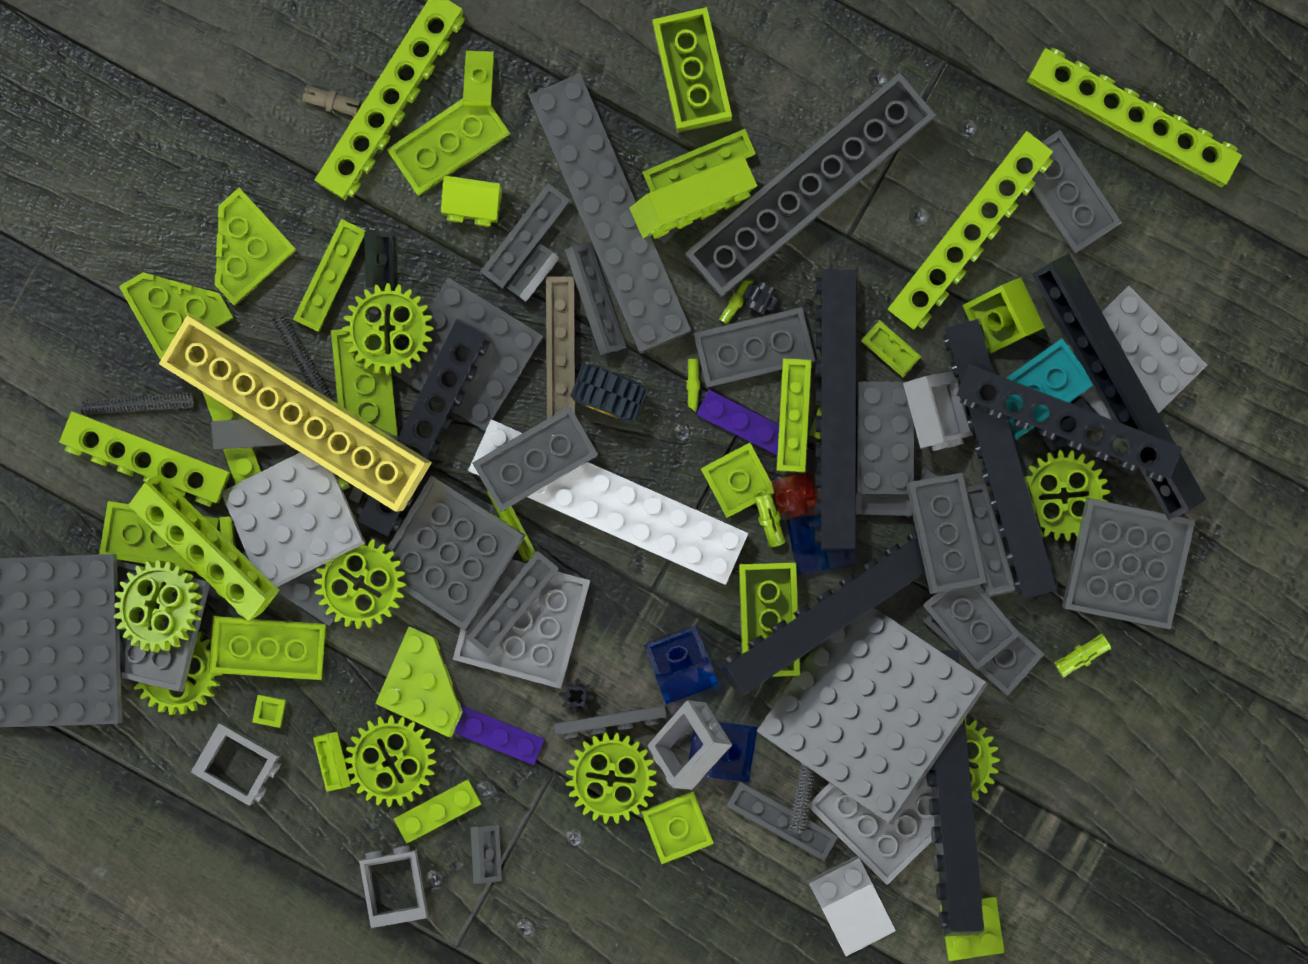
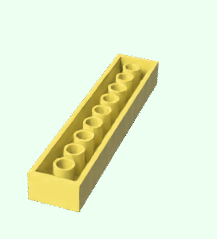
(295, 413)

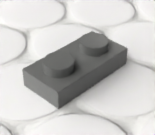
(532, 272)
(486, 854)

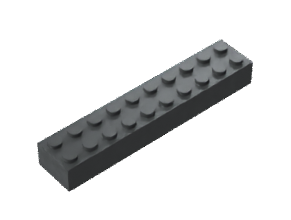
(810, 185)
(603, 206)

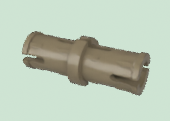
(331, 100)

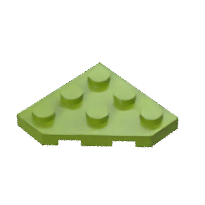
(246, 247)
(165, 303)
(421, 685)

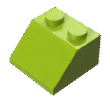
(471, 200)
(1005, 314)

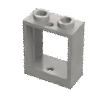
(925, 411)
(708, 730)
(211, 750)
(400, 915)

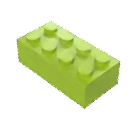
(692, 70)
(693, 198)
(766, 599)

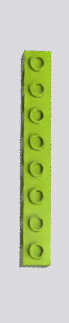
(374, 104)
(1142, 132)
(1026, 148)

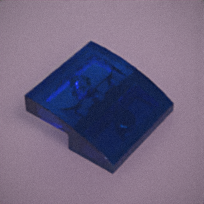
(807, 553)

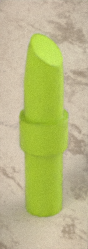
(735, 302)
(693, 384)

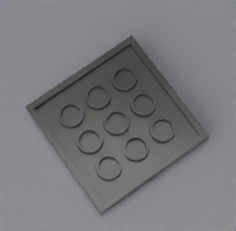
(498, 370)
(452, 552)
(1128, 563)
(162, 668)

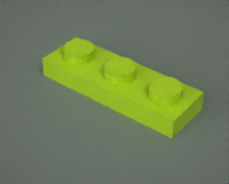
(437, 811)

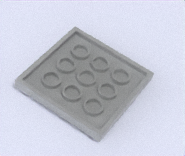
(1153, 349)
(292, 518)
(541, 638)
(876, 842)

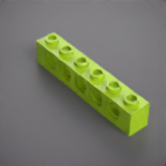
(80, 426)
(203, 547)

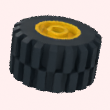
(608, 393)

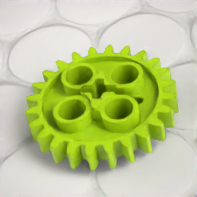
(362, 330)
(1062, 469)
(135, 599)
(347, 604)
(192, 693)
(984, 759)
(368, 773)
(607, 803)

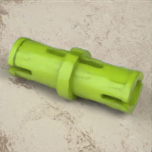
(769, 518)
(1082, 655)

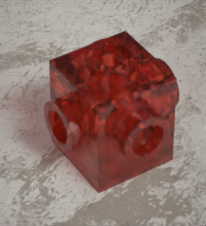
(794, 494)

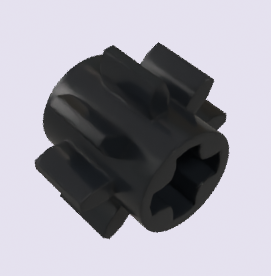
(760, 297)
(576, 687)

